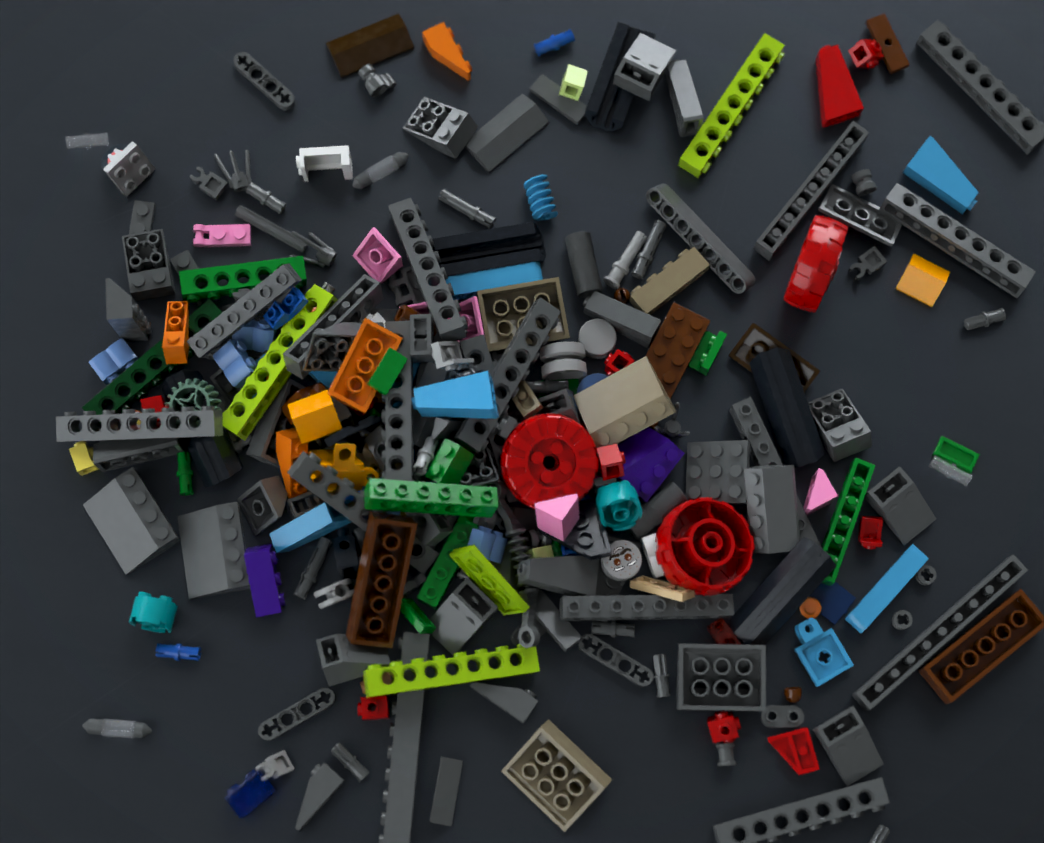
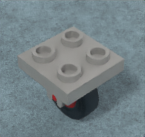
(126, 166)

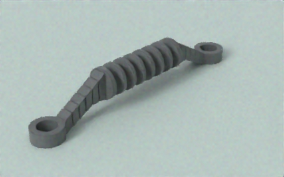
(529, 593)

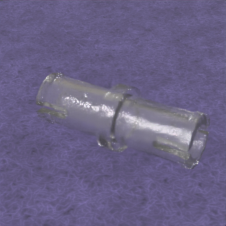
(87, 140)
(950, 471)

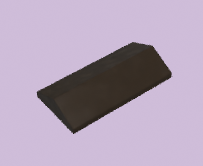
(370, 45)
(758, 341)

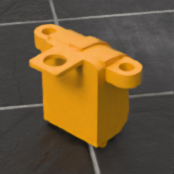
(346, 465)

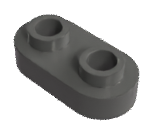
(782, 716)

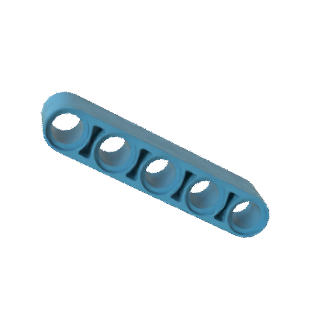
(468, 284)
(886, 588)

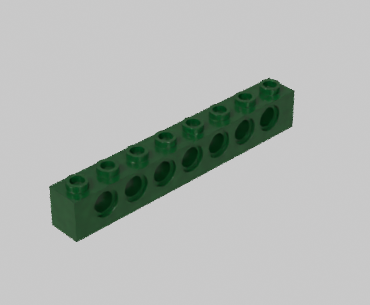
(144, 366)

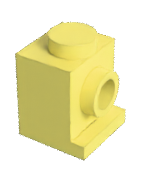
(83, 458)

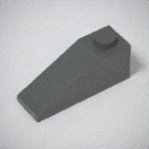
(511, 700)
(318, 792)

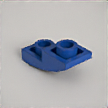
(283, 312)

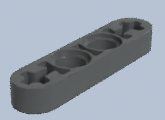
(266, 79)
(617, 656)
(295, 711)

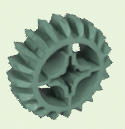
(201, 389)

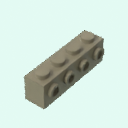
(669, 282)

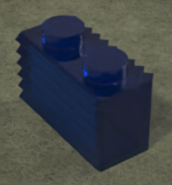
(250, 793)

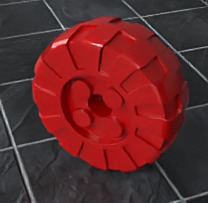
(816, 263)
(553, 436)
(704, 546)

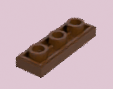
(883, 33)

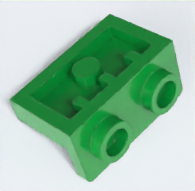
(707, 352)

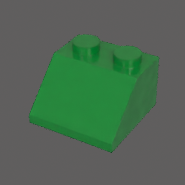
(448, 463)

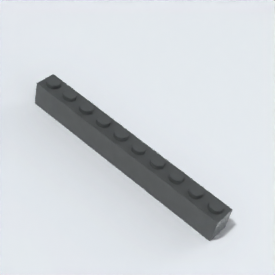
(939, 633)
(405, 747)

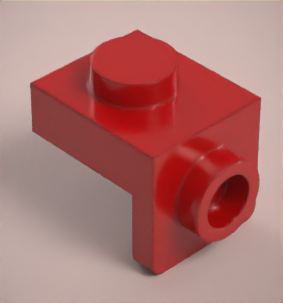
(870, 532)

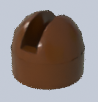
(617, 296)
(793, 694)

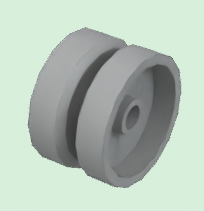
(563, 361)

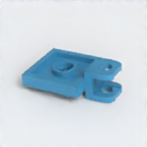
(813, 644)

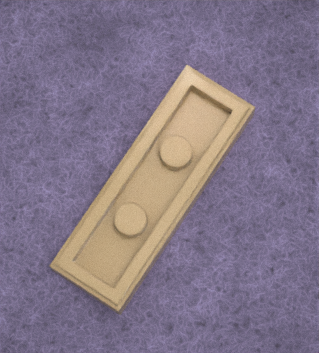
(661, 588)

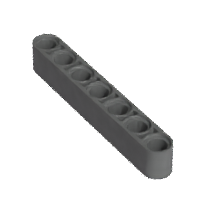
(709, 243)

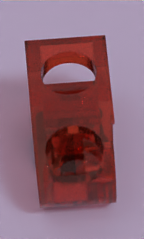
(722, 633)

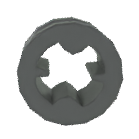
(930, 571)
(903, 626)

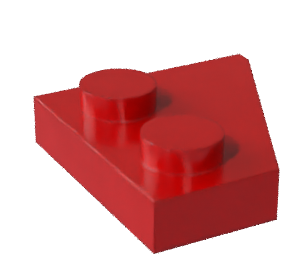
(797, 750)

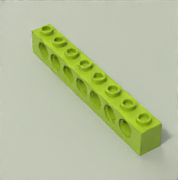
(766, 47)
(267, 366)
(375, 687)

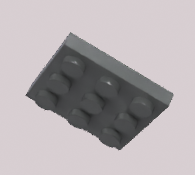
(717, 470)

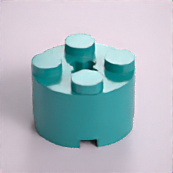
(618, 505)
(153, 612)

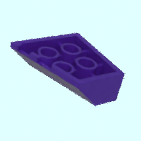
(648, 461)

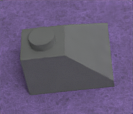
(264, 503)

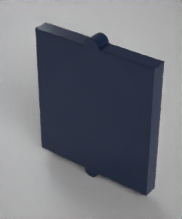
(833, 600)

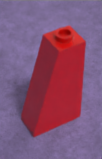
(836, 88)

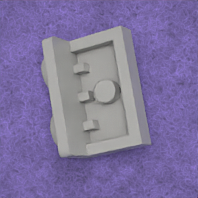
(449, 356)

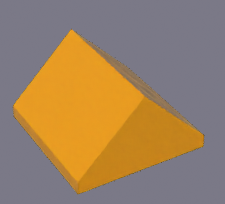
(923, 280)
(314, 417)

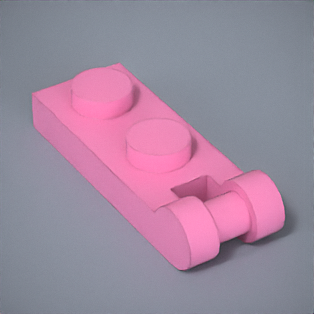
(222, 235)

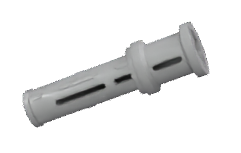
(621, 267)

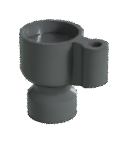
(375, 83)

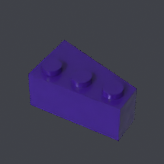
(264, 580)

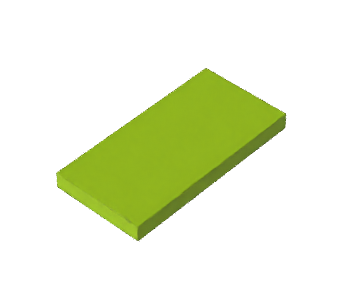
(489, 580)

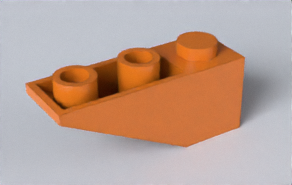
(443, 49)
(176, 332)
(287, 451)

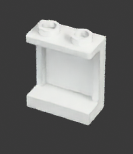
(325, 158)

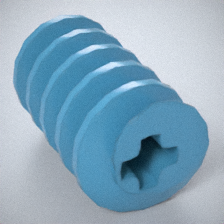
(538, 198)

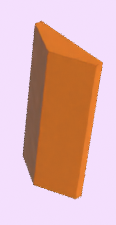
(360, 363)

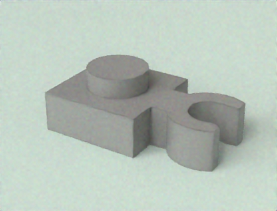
(276, 765)

